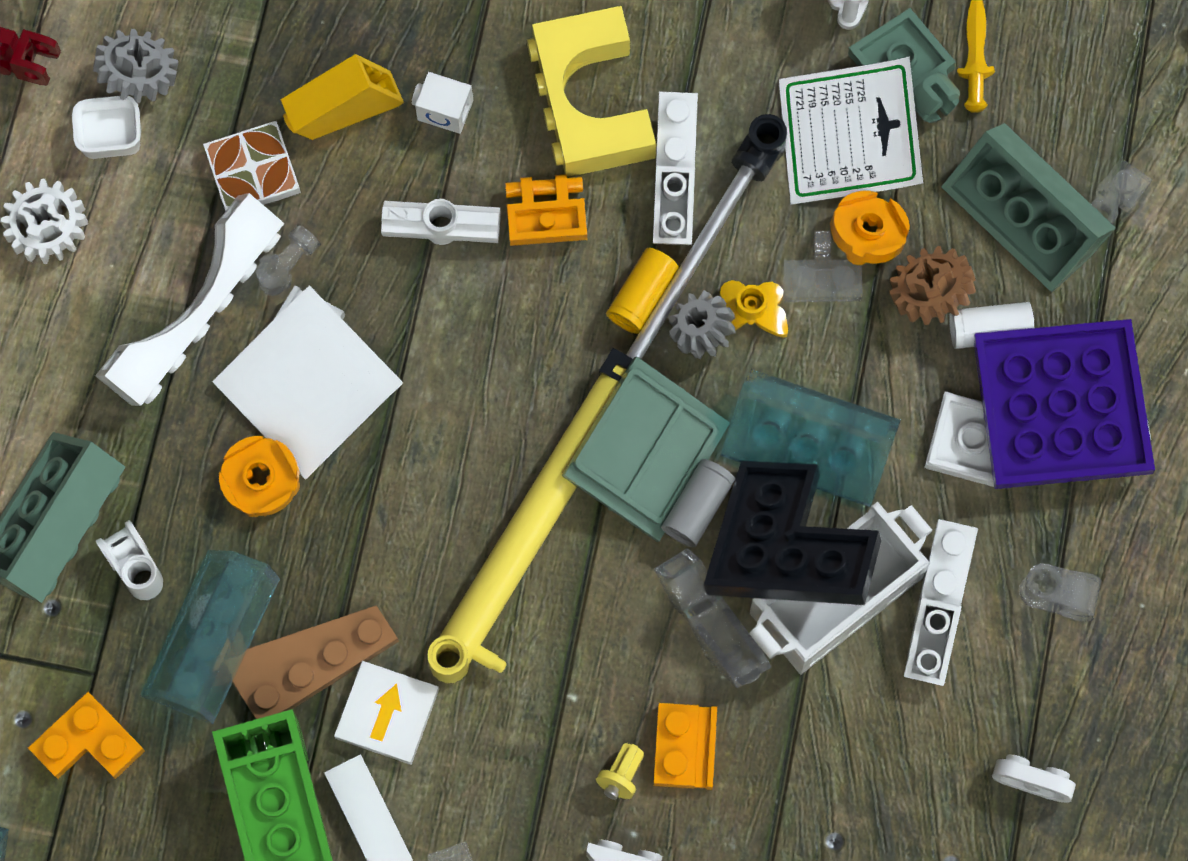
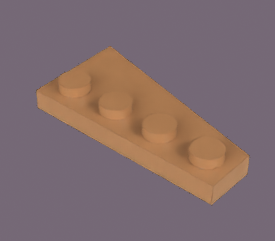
(302, 664)

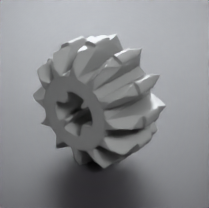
(716, 326)

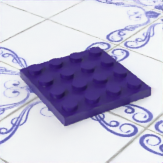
(1063, 404)

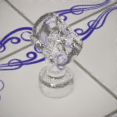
(275, 269)

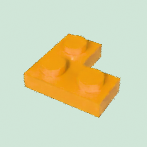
(82, 730)

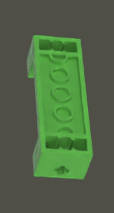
(272, 790)

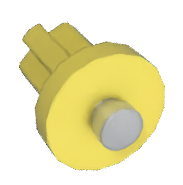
(618, 779)

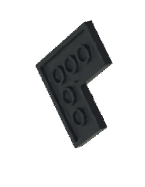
(773, 554)

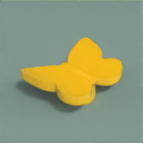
(756, 305)

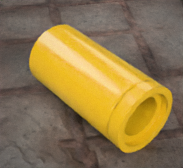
(642, 290)

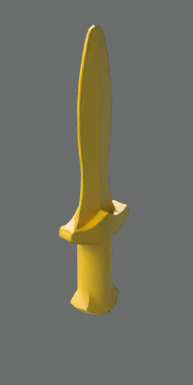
(976, 67)

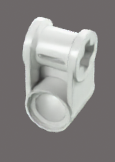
(128, 557)

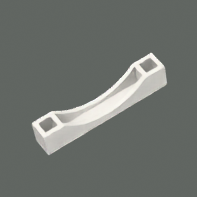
(239, 240)

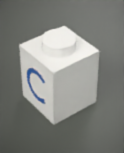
(443, 102)

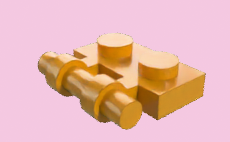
(546, 220)

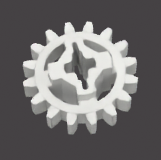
(51, 235)

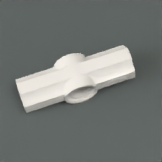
(415, 221)

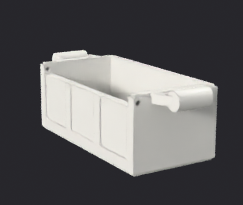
(813, 629)

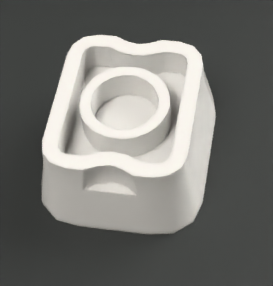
(107, 127)

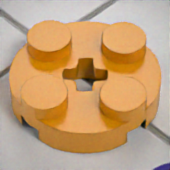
(861, 244)
(237, 470)

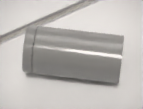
(698, 503)

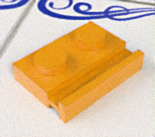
(685, 746)

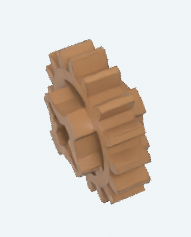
(951, 283)

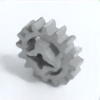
(135, 65)

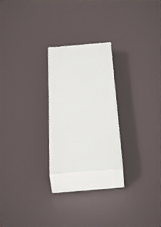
(367, 812)

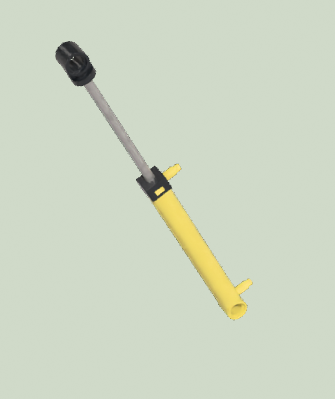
(550, 489)

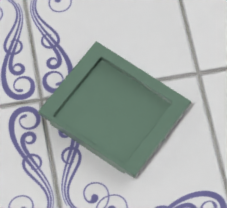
(645, 447)

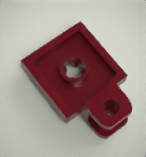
(19, 53)

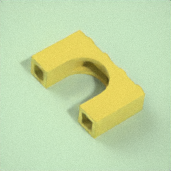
(584, 141)

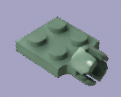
(928, 60)

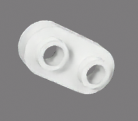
(1047, 783)

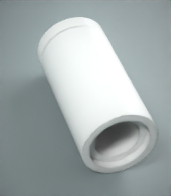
(988, 319)

